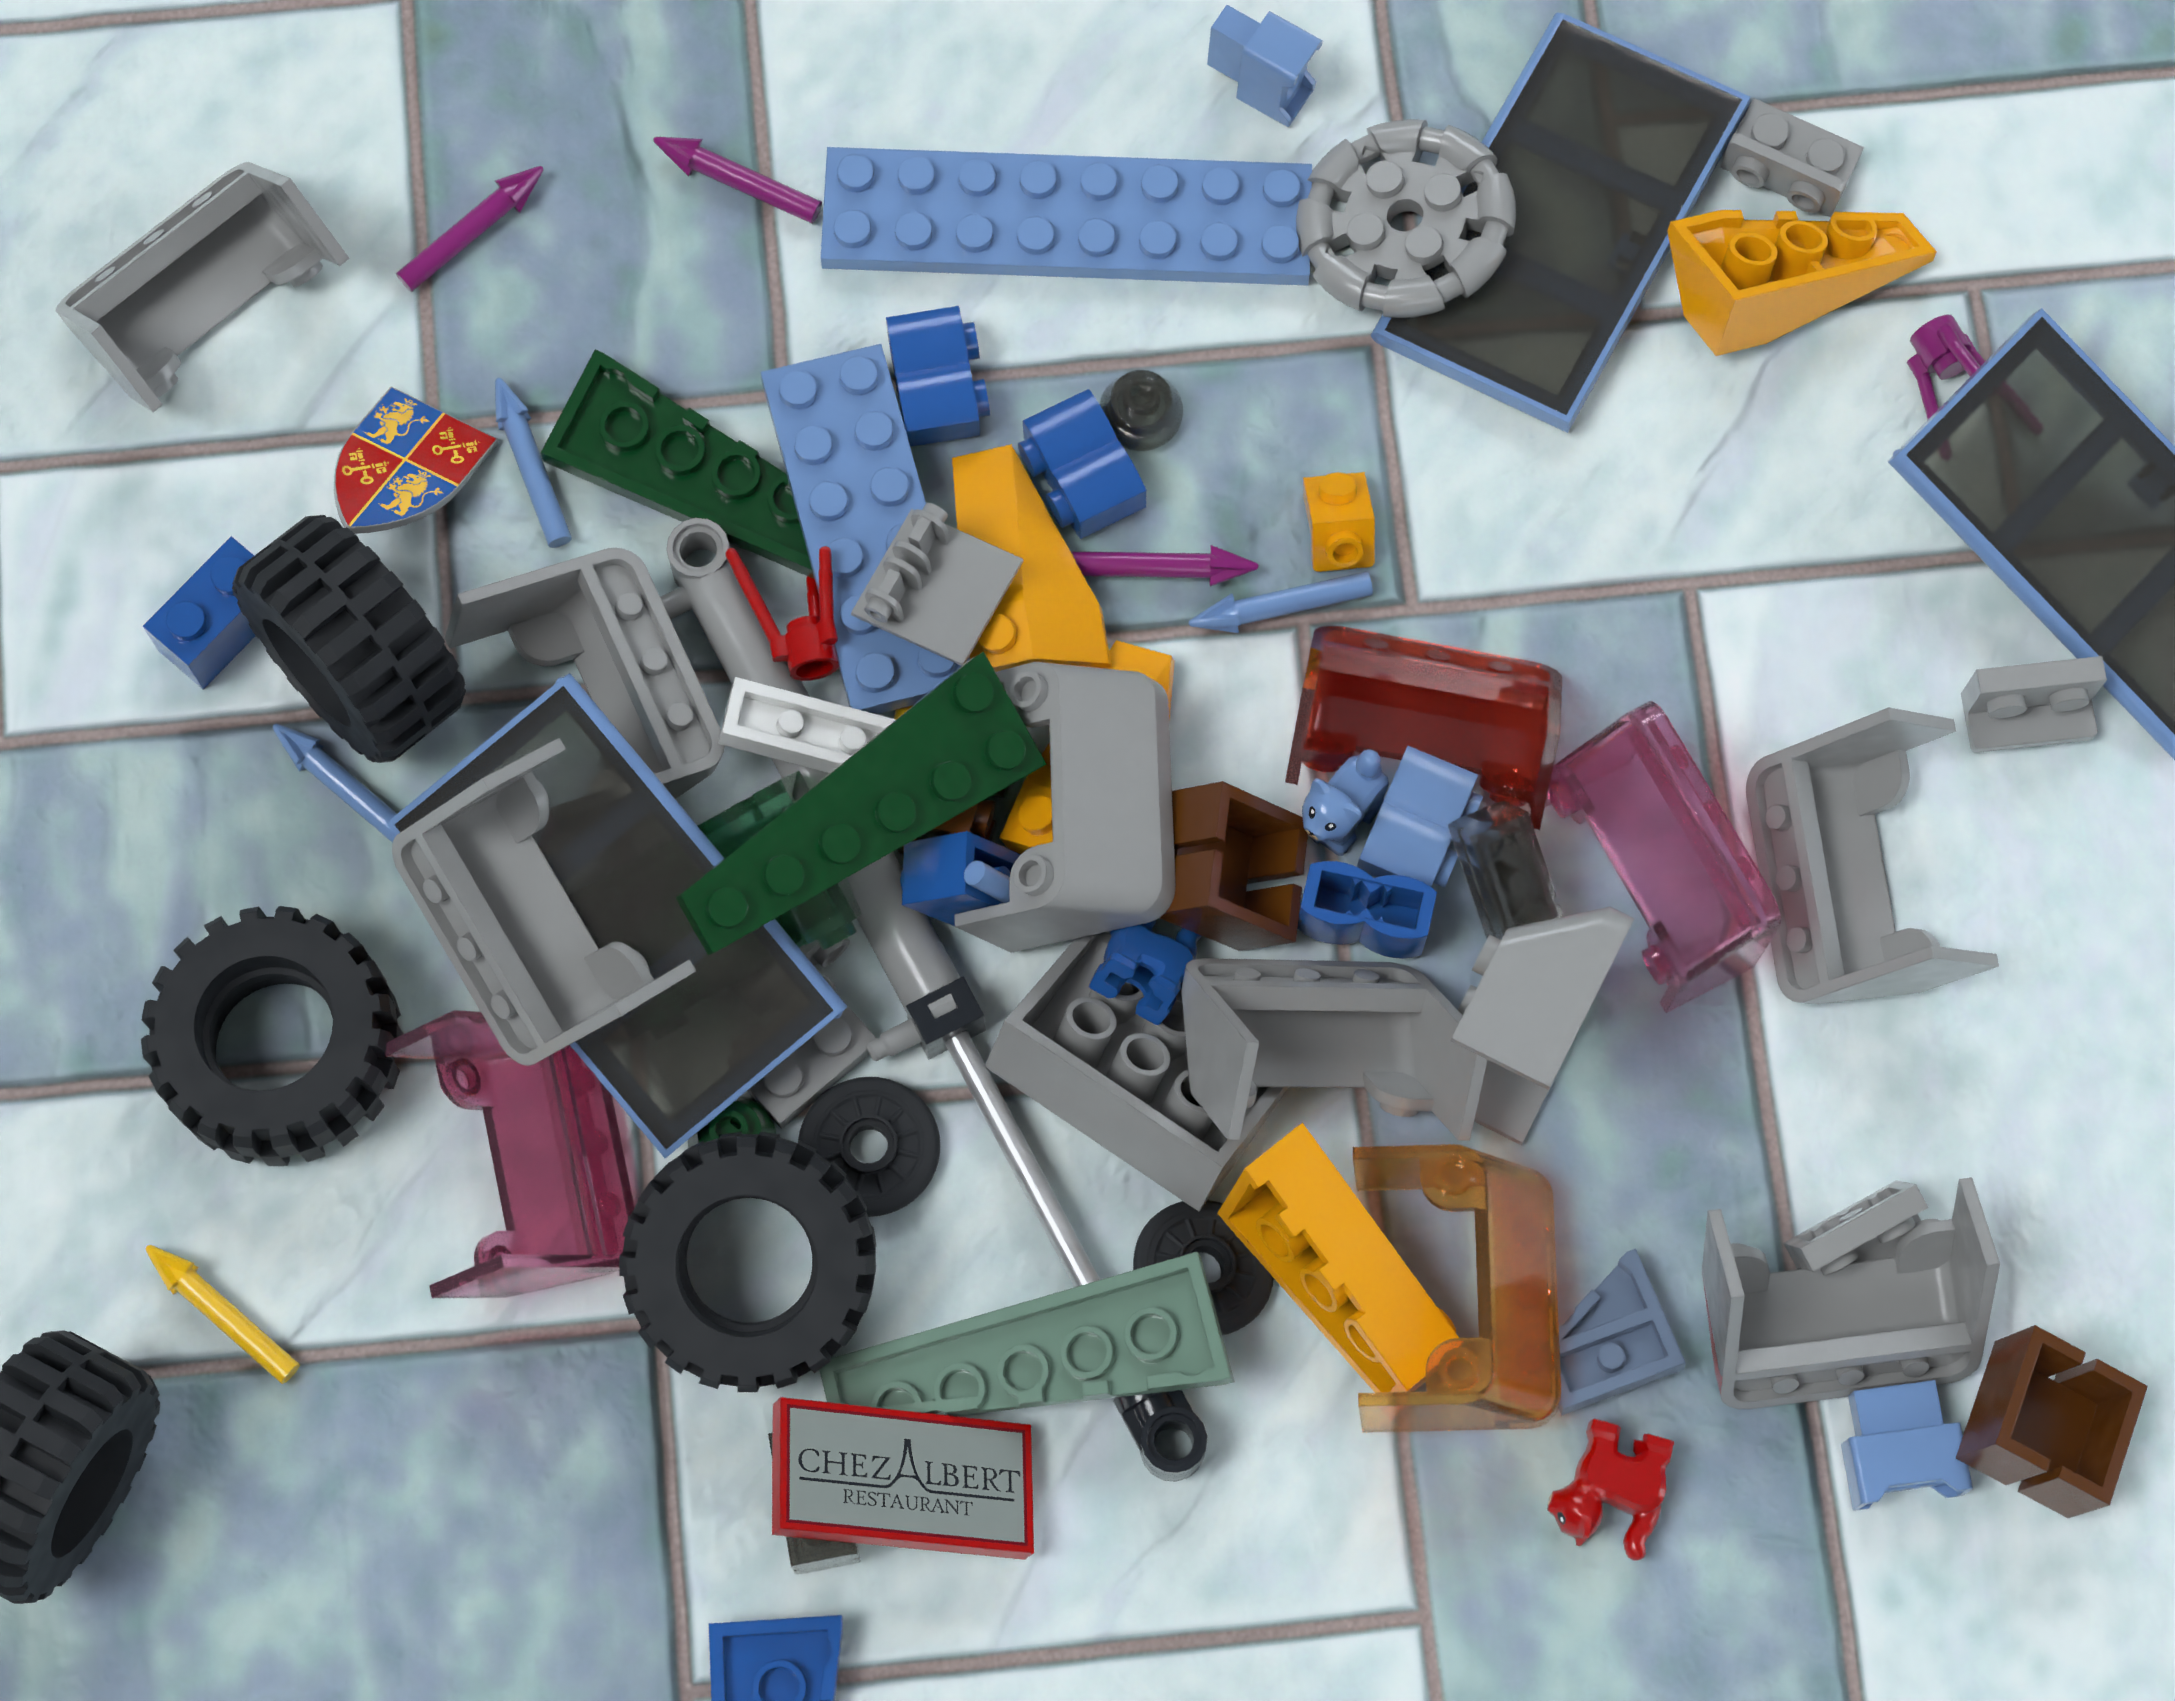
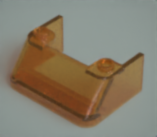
(1513, 1367)

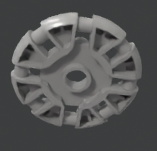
(1400, 186)

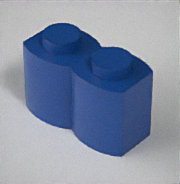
(935, 376)
(1082, 464)
(1381, 912)

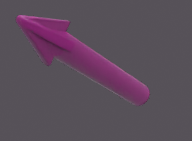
(690, 156)
(512, 193)
(1216, 565)

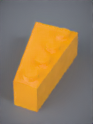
(1336, 1263)

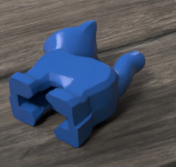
(1148, 962)

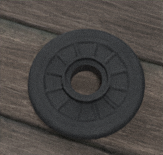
(899, 1117)
(1182, 1230)

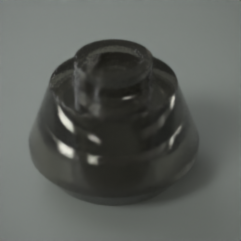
(1142, 410)

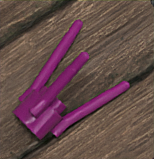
(1944, 351)

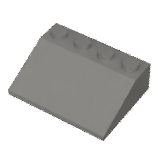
(1119, 1076)

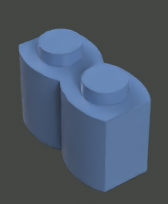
(1414, 819)

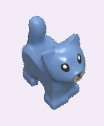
(1339, 806)

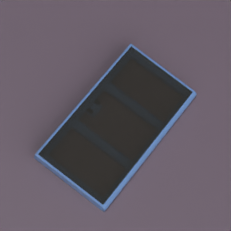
(1599, 164)
(2065, 505)
(622, 861)

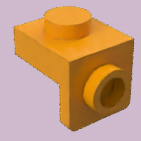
(1340, 521)

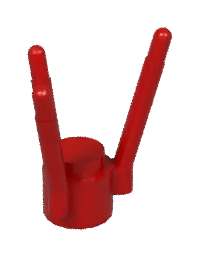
(809, 639)

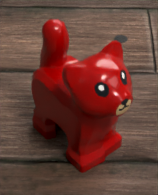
(1623, 1481)

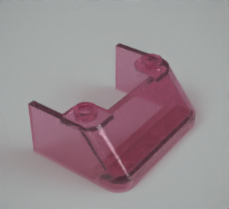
(1671, 850)
(551, 1156)

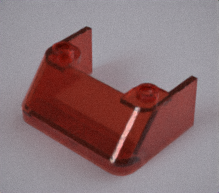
(1445, 700)

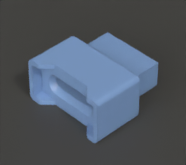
(1265, 61)
(1902, 1444)

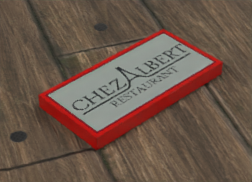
(901, 1479)

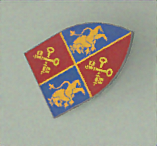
(404, 463)

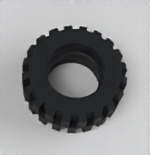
(349, 638)
(225, 971)
(728, 1349)
(68, 1453)

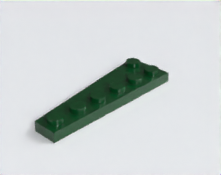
(673, 461)
(905, 781)

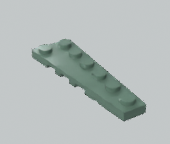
(1082, 1344)

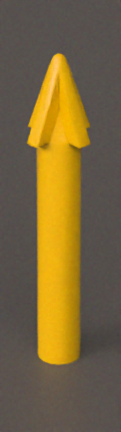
(181, 1277)

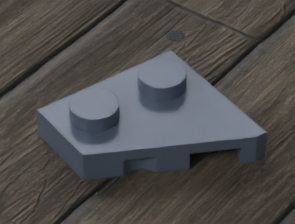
(1616, 1339)

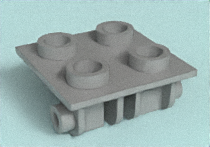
(937, 585)

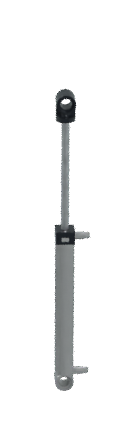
(935, 997)

